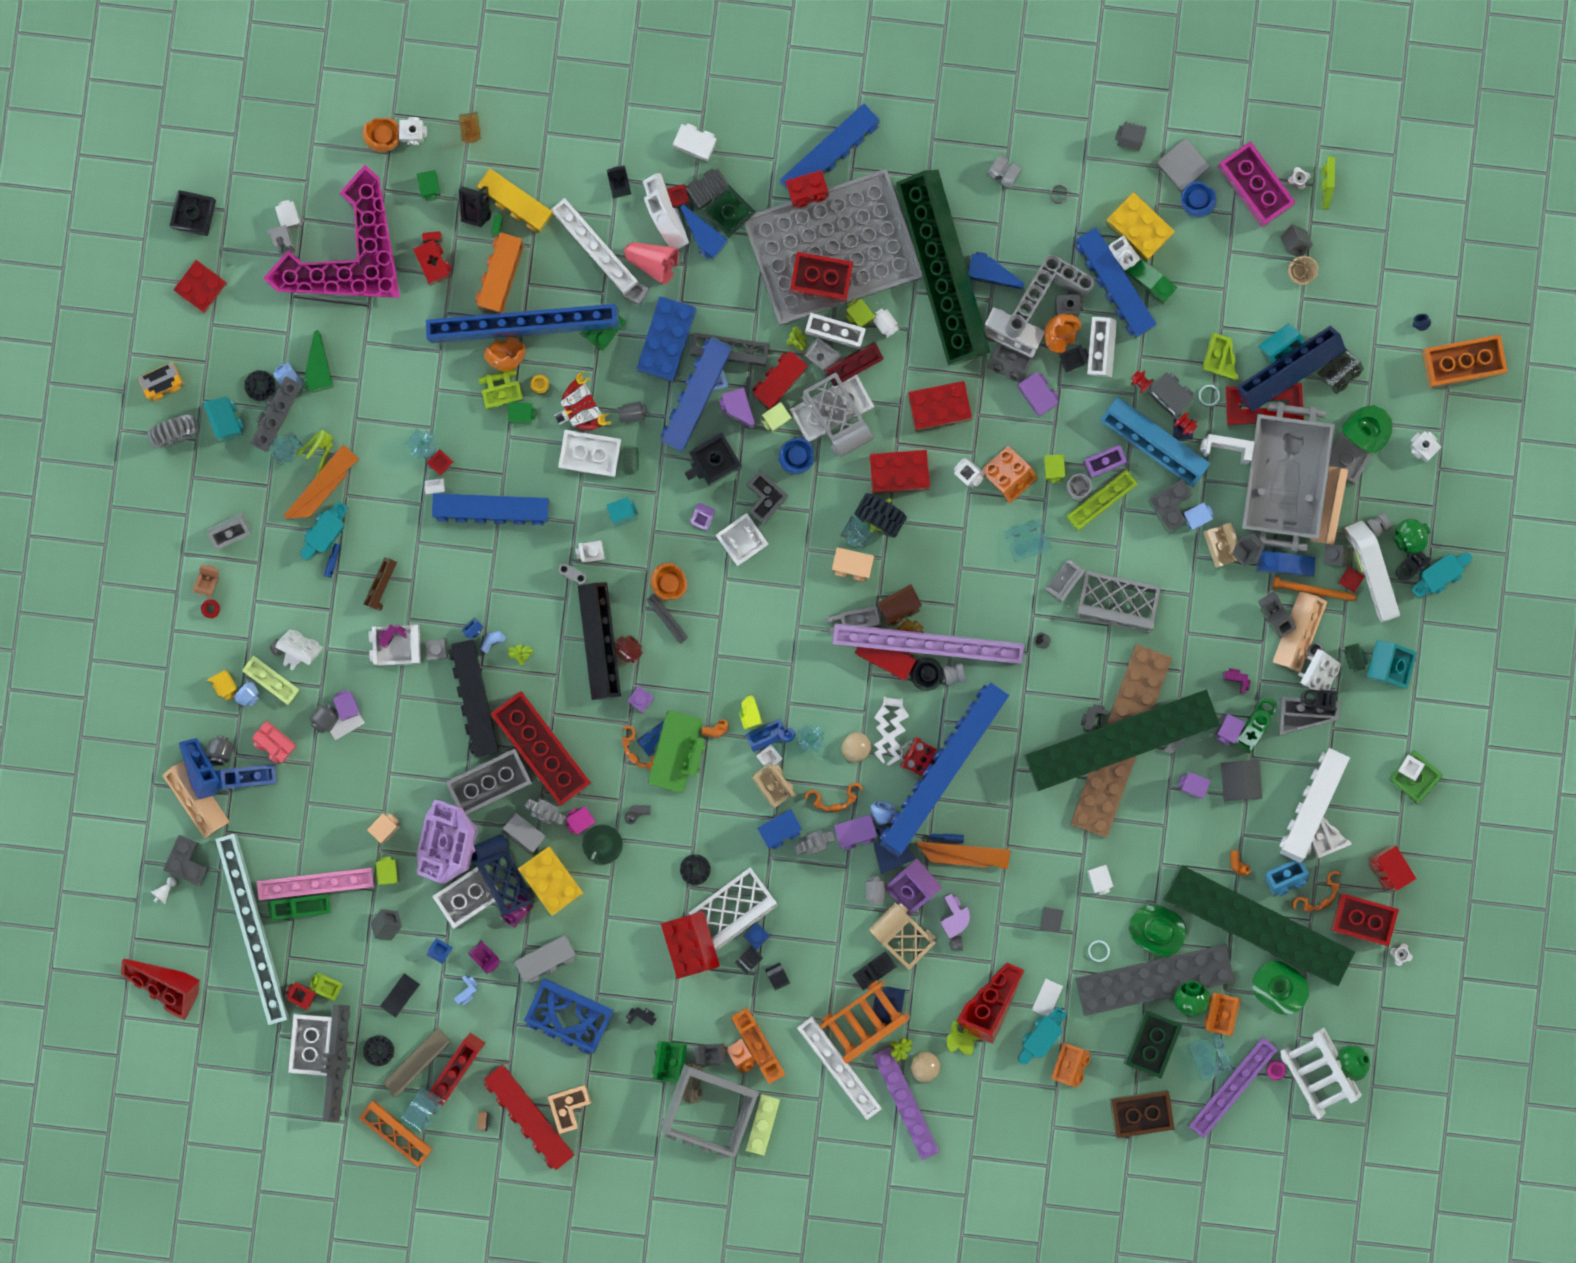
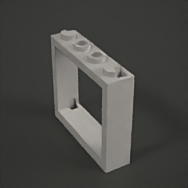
(741, 1123)

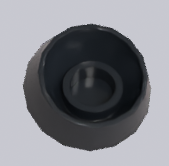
(926, 674)

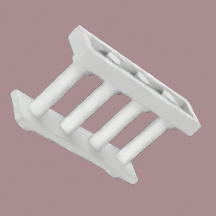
(1322, 1041)

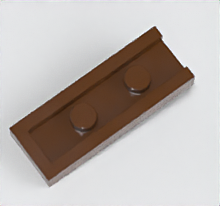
(379, 584)

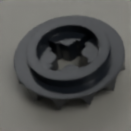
(257, 394)
(696, 879)
(387, 1054)

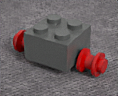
(1169, 396)

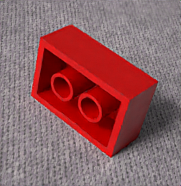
(821, 276)
(939, 406)
(899, 471)
(1391, 868)
(1364, 919)
(690, 945)

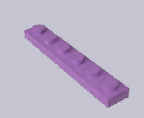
(1233, 1087)
(905, 1103)

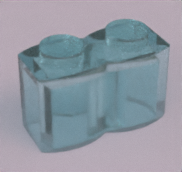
(421, 1109)

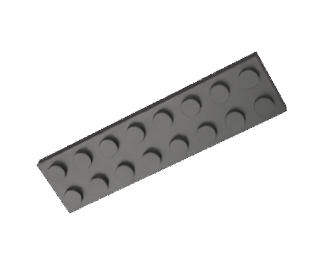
(1153, 979)

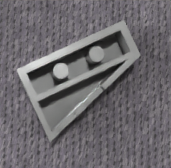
(1295, 716)

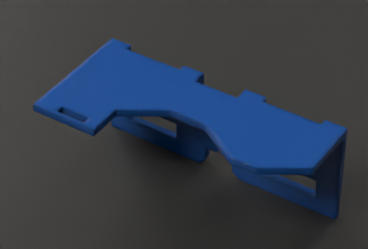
(649, 746)

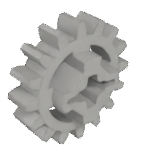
(545, 811)
(814, 842)

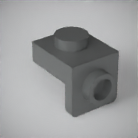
(1088, 719)
(709, 1054)

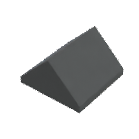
(1241, 780)

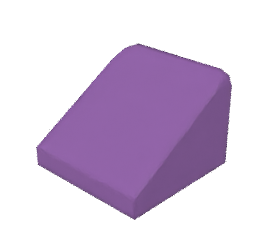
(702, 516)

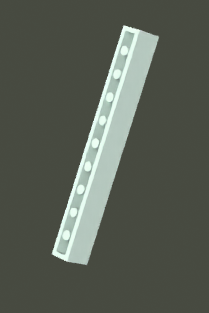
(252, 929)

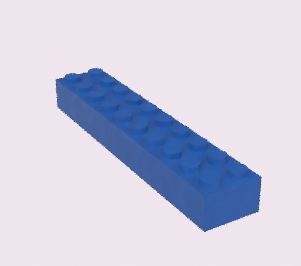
(944, 769)

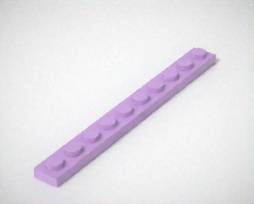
(927, 643)

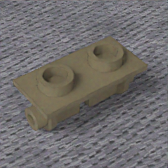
(693, 1091)

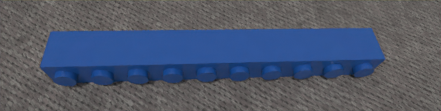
(522, 323)

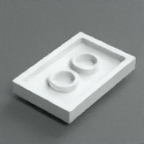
(589, 453)

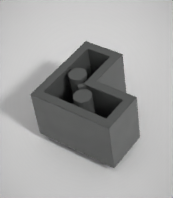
(770, 497)
(1166, 504)
(181, 862)

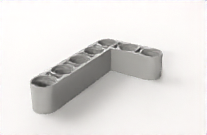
(1038, 289)

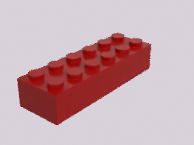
(541, 748)

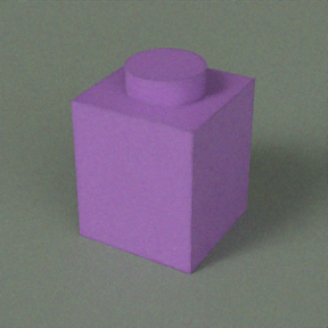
(641, 699)
(346, 705)

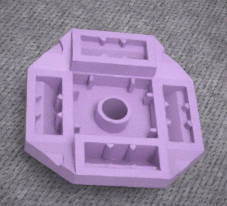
(445, 842)

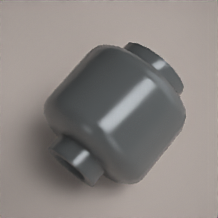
(324, 718)
(219, 750)

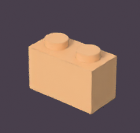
(852, 563)
(384, 827)

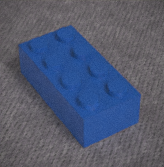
(666, 339)

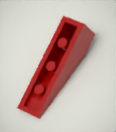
(457, 1067)

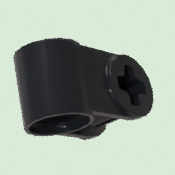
(1415, 563)
(1322, 699)

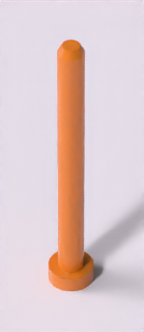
(1277, 583)

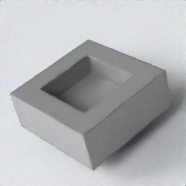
(637, 294)
(436, 649)

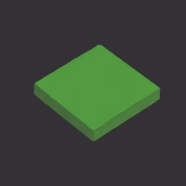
(1424, 783)

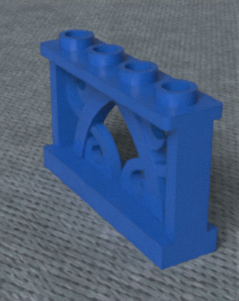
(556, 991)

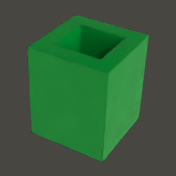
(428, 185)
(521, 413)

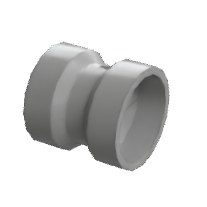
(1379, 524)
(954, 674)

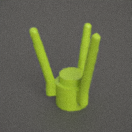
(320, 440)

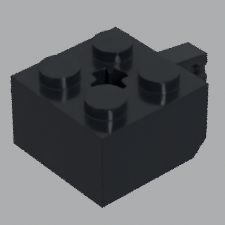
(711, 471)

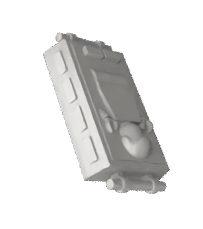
(1288, 476)

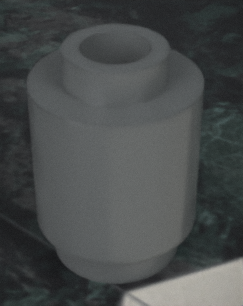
(632, 412)

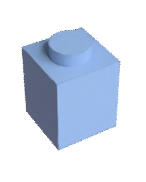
(1198, 516)

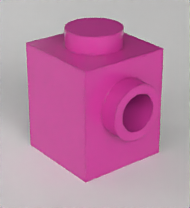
(579, 820)

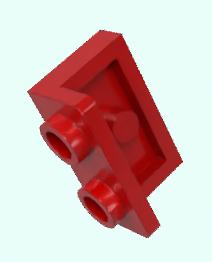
(807, 189)

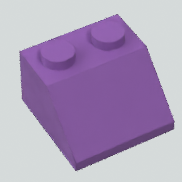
(737, 407)
(913, 886)

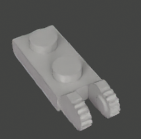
(862, 617)

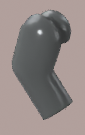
(635, 811)

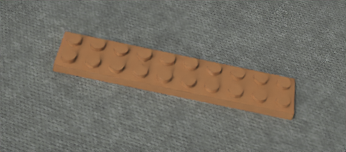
(1105, 786)

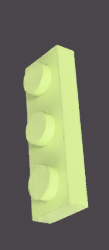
(271, 680)
(762, 1125)

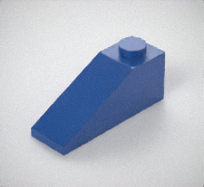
(706, 237)
(989, 271)
(1285, 564)
(199, 769)
(246, 776)

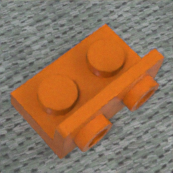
(1071, 1065)

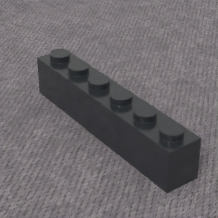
(599, 641)
(474, 697)

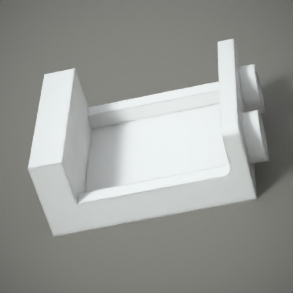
(1244, 446)
(400, 650)

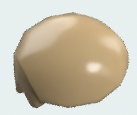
(1302, 270)
(856, 747)
(925, 1067)

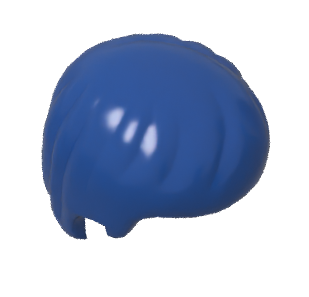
(1198, 199)
(796, 456)

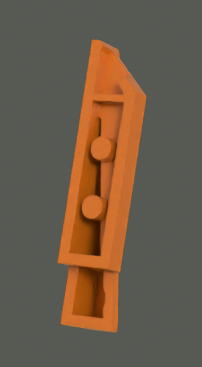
(323, 484)
(965, 855)

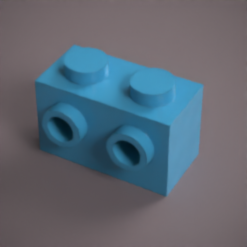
(1286, 878)

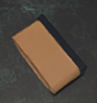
(483, 1118)

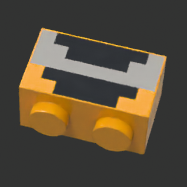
(161, 381)

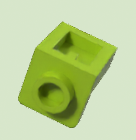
(325, 986)

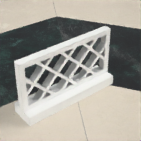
(747, 919)

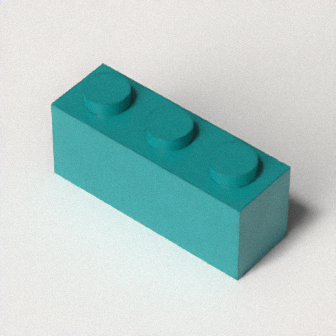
(622, 511)

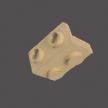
(1221, 544)
(773, 784)

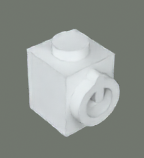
(1124, 252)
(969, 473)

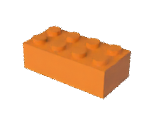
(500, 274)
(1464, 361)

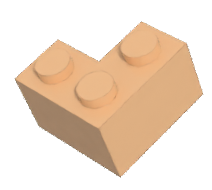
(564, 1105)

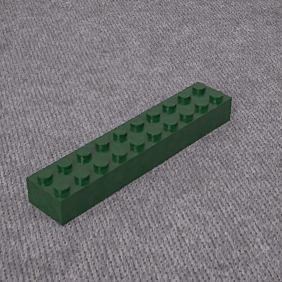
(943, 267)
(1122, 740)
(1259, 925)

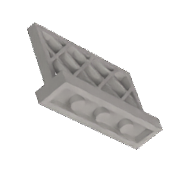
(1113, 617)

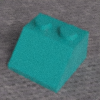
(1281, 343)
(223, 418)
(1391, 664)

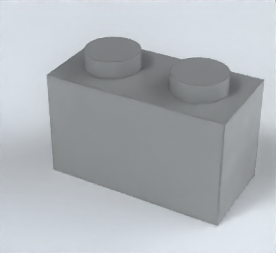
(229, 531)

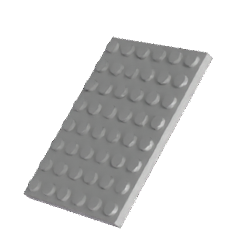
(853, 224)

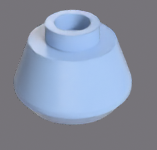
(247, 695)
(882, 812)

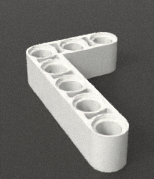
(1374, 569)

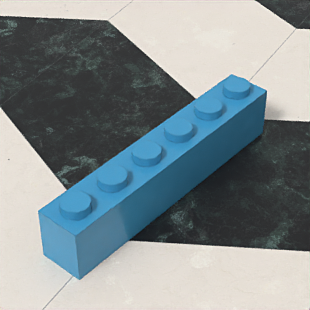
(1155, 441)

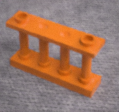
(866, 1040)

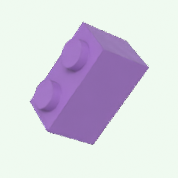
(1038, 394)
(1104, 462)
(1229, 730)
(1193, 785)
(855, 832)

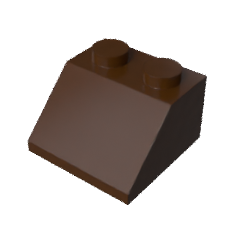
(899, 605)

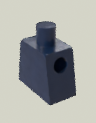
(887, 860)

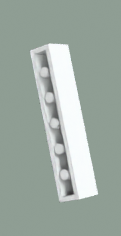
(1314, 805)

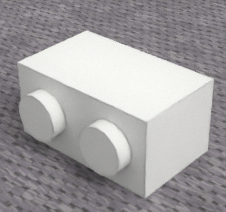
(695, 142)

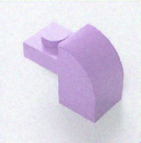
(958, 920)

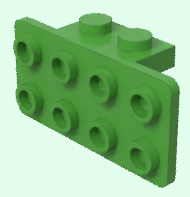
(677, 752)

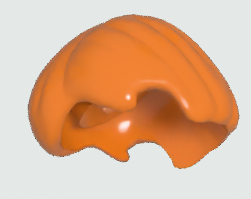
(381, 134)
(1061, 331)
(505, 355)
(668, 581)

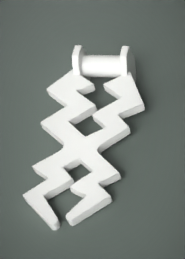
(890, 737)

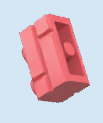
(273, 742)

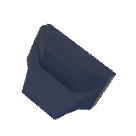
(896, 997)

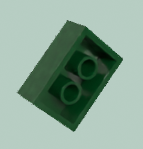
(1152, 1044)

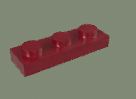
(855, 363)

